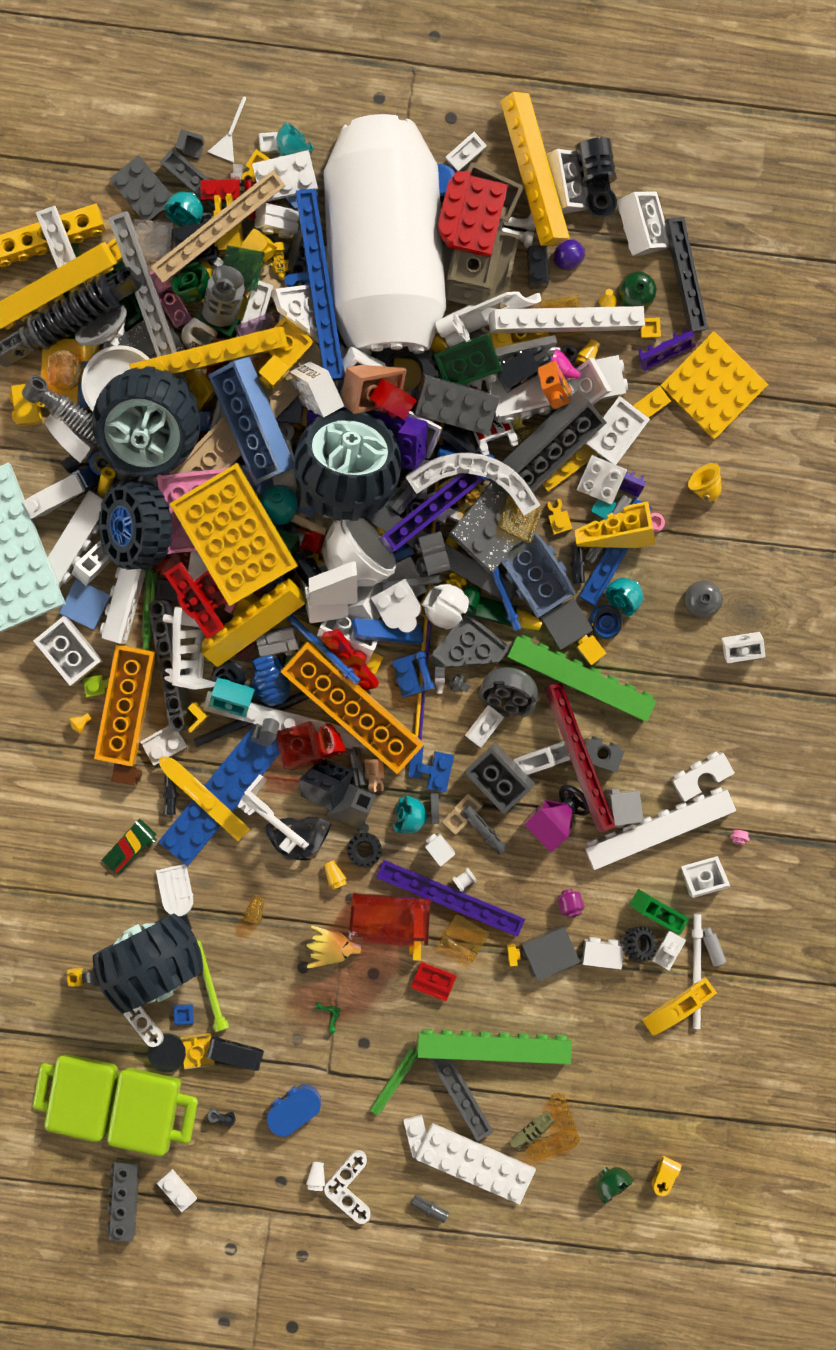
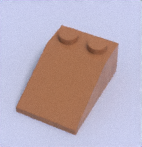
(362, 381)

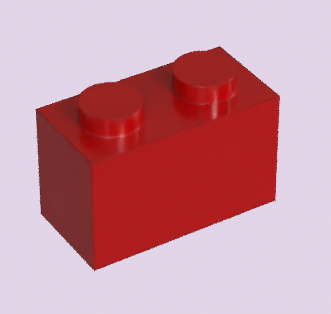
(392, 399)

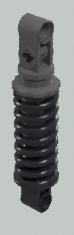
(68, 318)

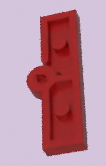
(352, 659)

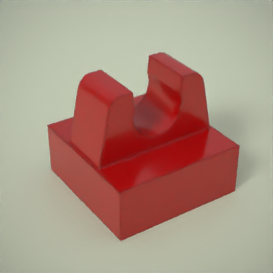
(312, 542)

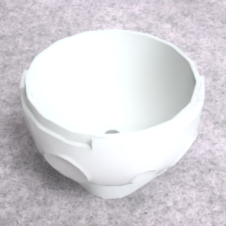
(358, 543)

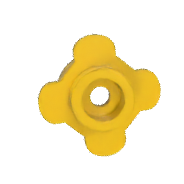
(456, 580)

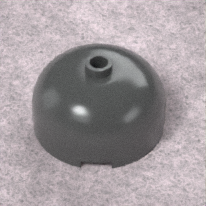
(513, 685)

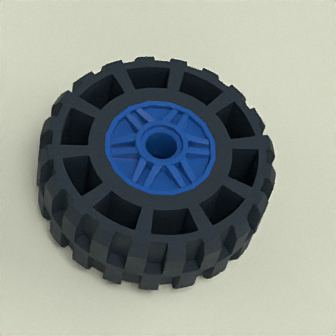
(135, 525)

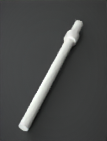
(697, 934)

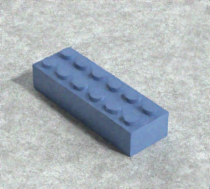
(251, 420)

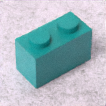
(231, 697)

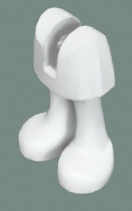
(528, 224)

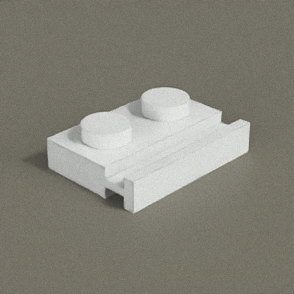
(163, 743)

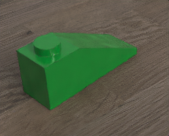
(659, 911)

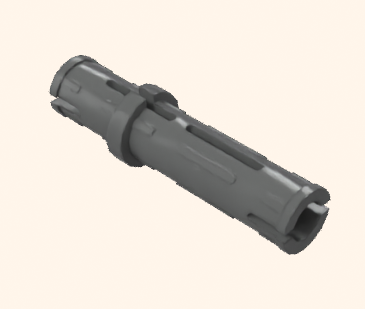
(489, 835)

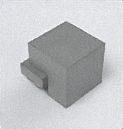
(624, 806)

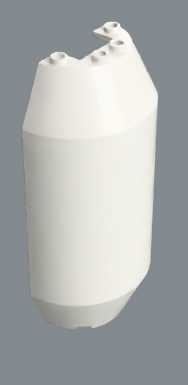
(384, 235)

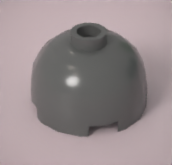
(708, 605)

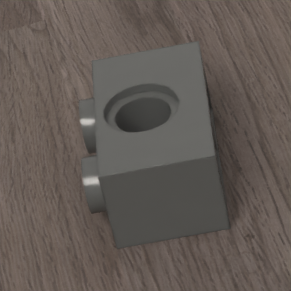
(614, 754)

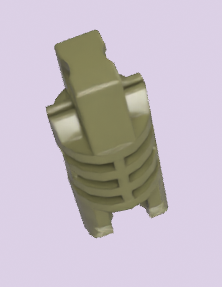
(532, 1131)

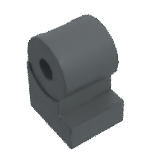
(265, 733)

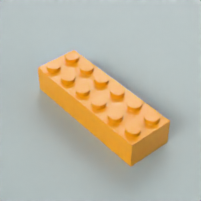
(125, 705)

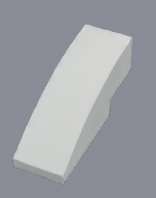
(69, 439)
(543, 758)

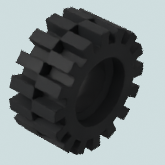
(364, 861)
(631, 944)

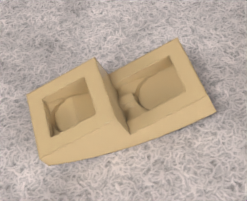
(455, 820)

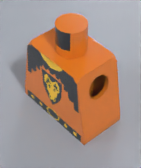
(559, 390)

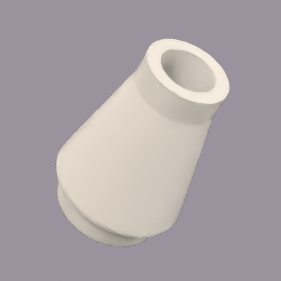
(316, 1177)

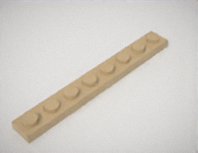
(218, 226)

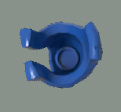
(269, 682)

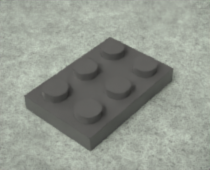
(141, 189)

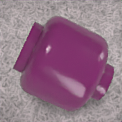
(570, 903)

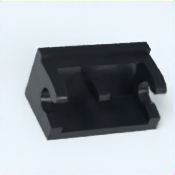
(306, 568)

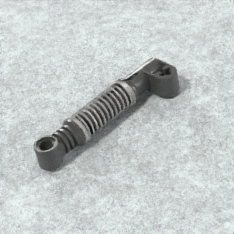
(37, 390)

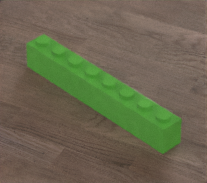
(582, 679)
(493, 1047)

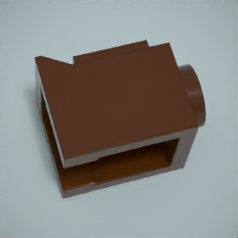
(126, 774)

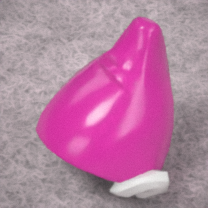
(564, 364)

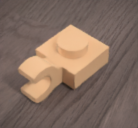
(374, 771)

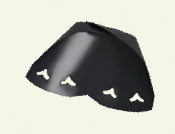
(314, 836)

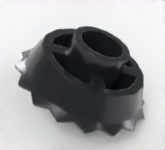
(230, 671)

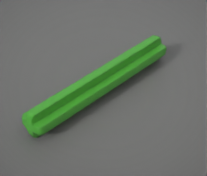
(394, 1081)

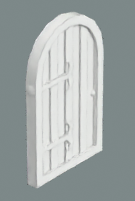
(175, 889)

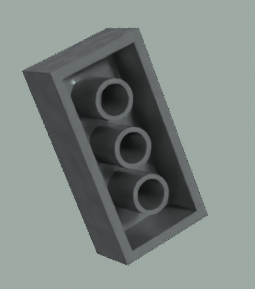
(455, 404)

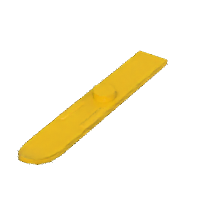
(203, 797)

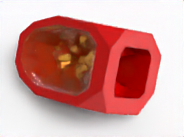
(330, 741)

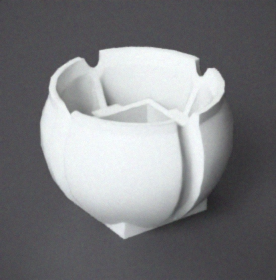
(445, 605)

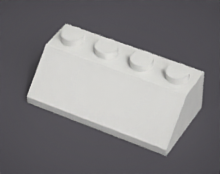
(123, 605)

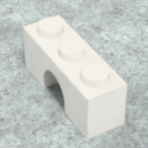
(686, 782)

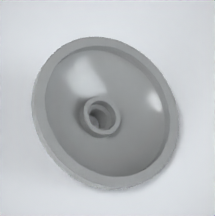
(102, 329)

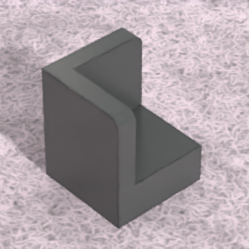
(190, 144)

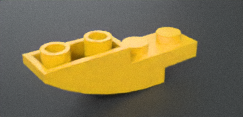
(679, 1007)

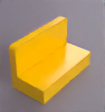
(202, 716)

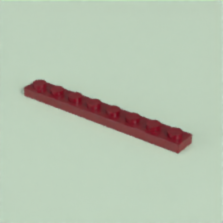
(580, 757)

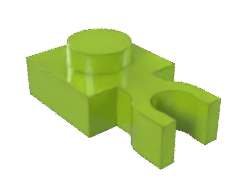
(95, 685)

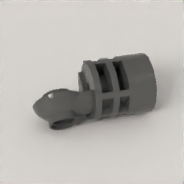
(223, 296)

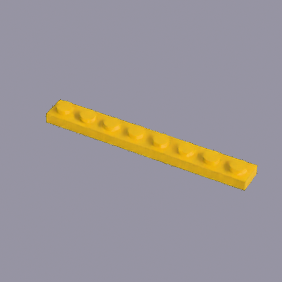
(648, 406)

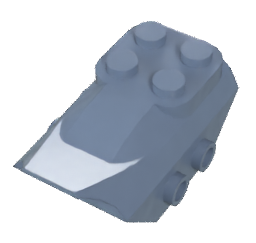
(537, 575)

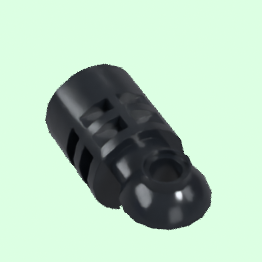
(597, 173)

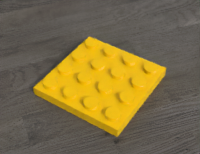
(713, 385)

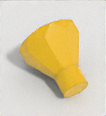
(608, 299)
(79, 723)

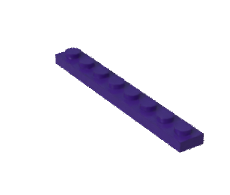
(450, 897)

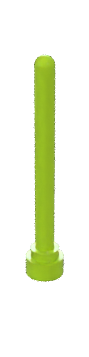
(219, 1021)

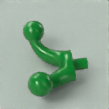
(334, 1010)

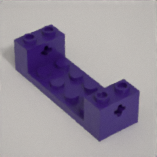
(409, 435)

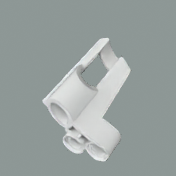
(459, 324)

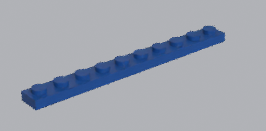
(319, 283)

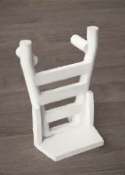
(193, 666)
(251, 803)

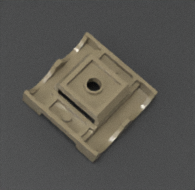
(491, 274)

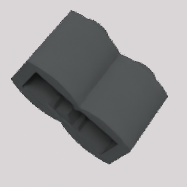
(433, 553)

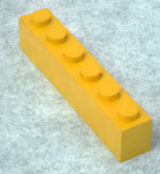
(253, 622)

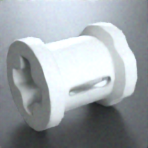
(464, 879)

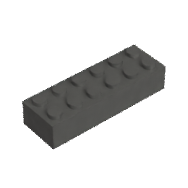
(555, 441)

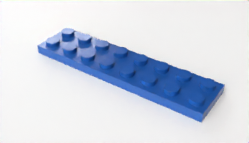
(228, 784)

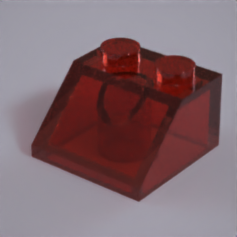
(299, 746)

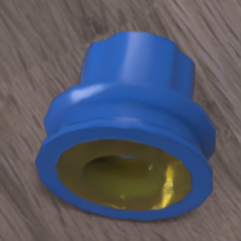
(95, 460)

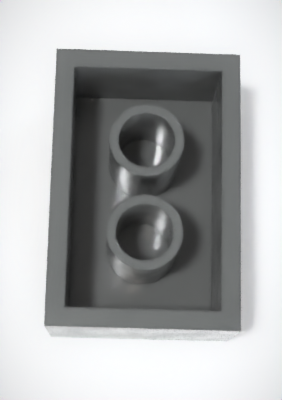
(499, 777)

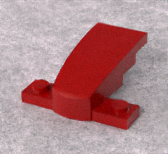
(198, 598)

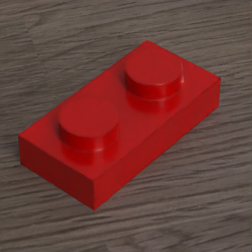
(210, 188)

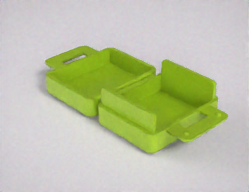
(130, 1106)

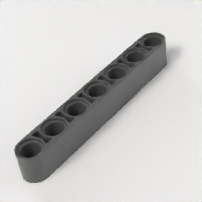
(164, 658)

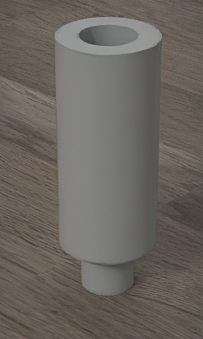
(713, 947)

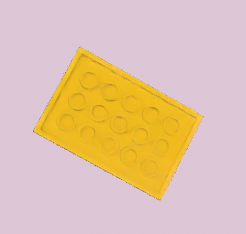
(233, 534)

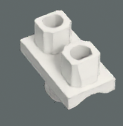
(668, 950)

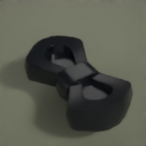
(215, 1117)

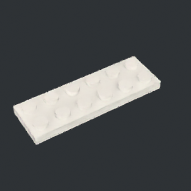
(475, 1163)

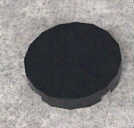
(168, 1054)

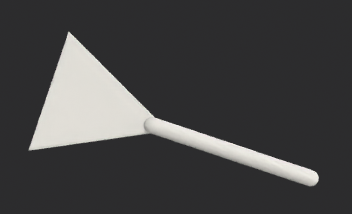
(224, 147)

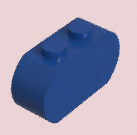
(294, 1109)

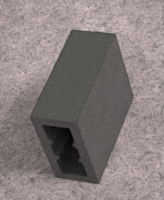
(549, 953)

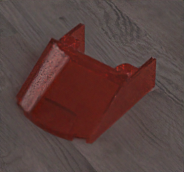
(389, 919)

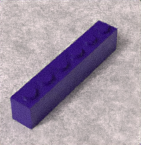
(429, 510)

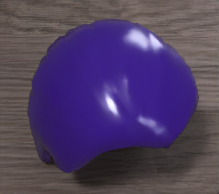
(569, 254)

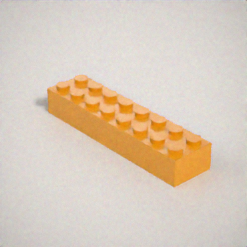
(352, 707)

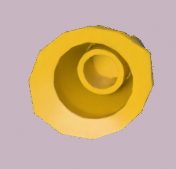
(706, 482)

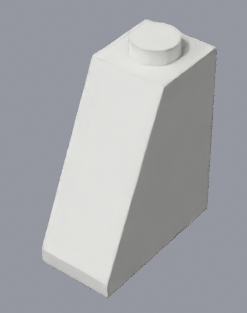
(334, 586)

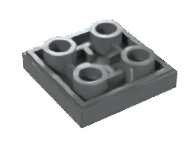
(566, 623)

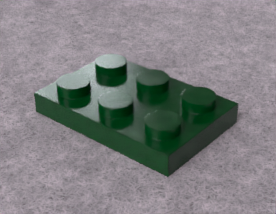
(469, 360)

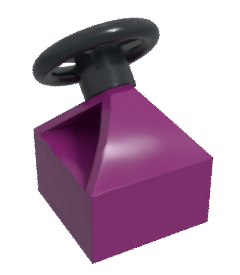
(553, 820)

